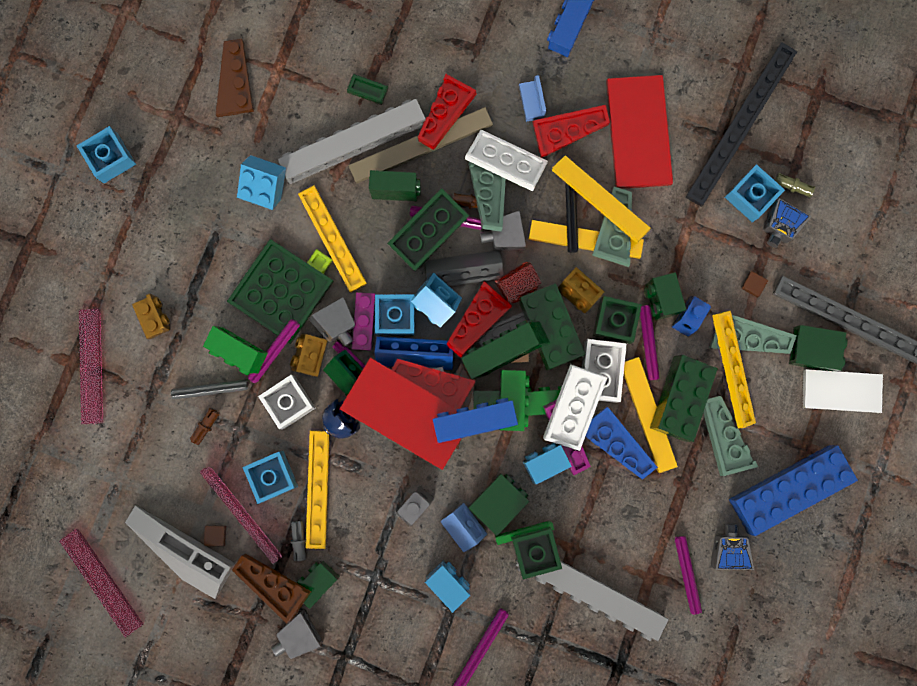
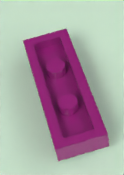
(363, 321)

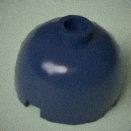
(338, 422)

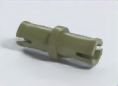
(795, 185)

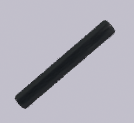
(571, 217)

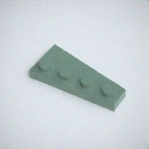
(489, 195)
(612, 241)
(758, 337)
(727, 444)

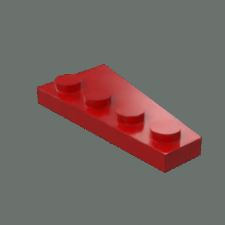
(450, 103)
(563, 129)
(478, 319)
(443, 385)

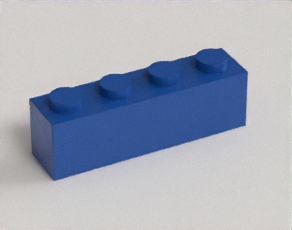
(568, 25)
(418, 351)
(475, 421)

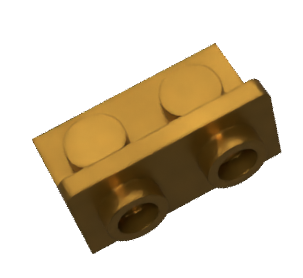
(580, 290)
(151, 316)
(308, 355)

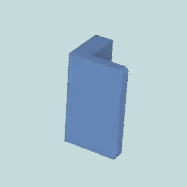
(532, 99)
(464, 528)

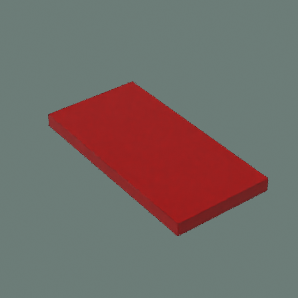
(639, 132)
(400, 412)

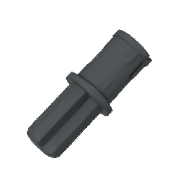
(298, 541)

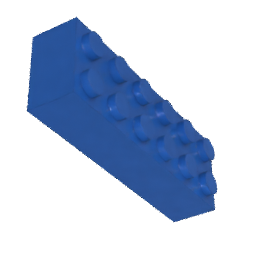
(793, 490)

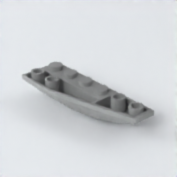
(182, 553)

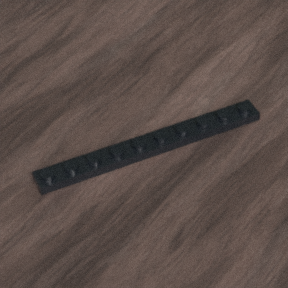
(741, 124)

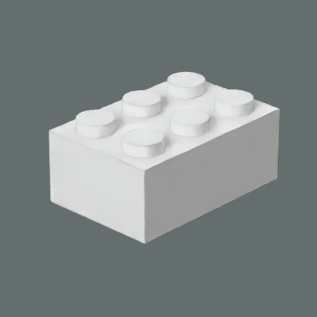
(608, 360)

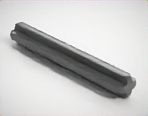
(209, 389)

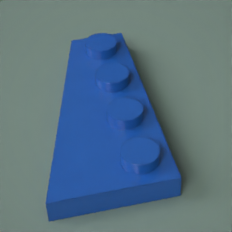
(614, 439)

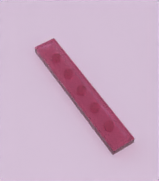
(90, 366)
(241, 514)
(101, 582)

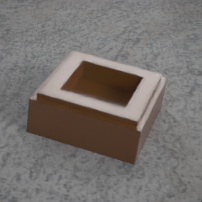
(754, 284)
(214, 535)

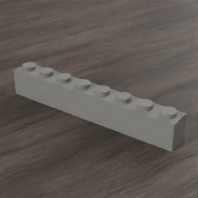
(352, 141)
(606, 599)

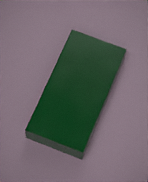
(367, 89)

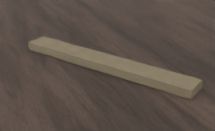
(413, 148)

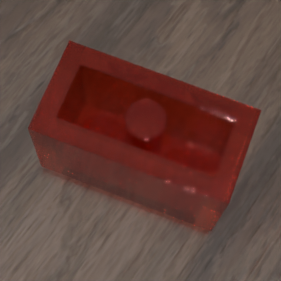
(518, 282)

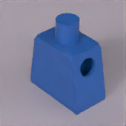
(693, 316)

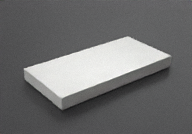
(506, 160)
(842, 391)
(575, 407)

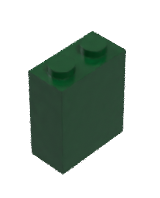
(394, 185)
(818, 348)
(499, 503)

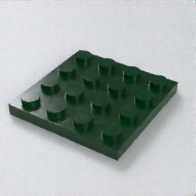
(280, 289)

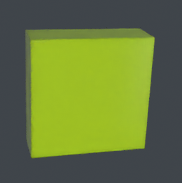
(320, 261)

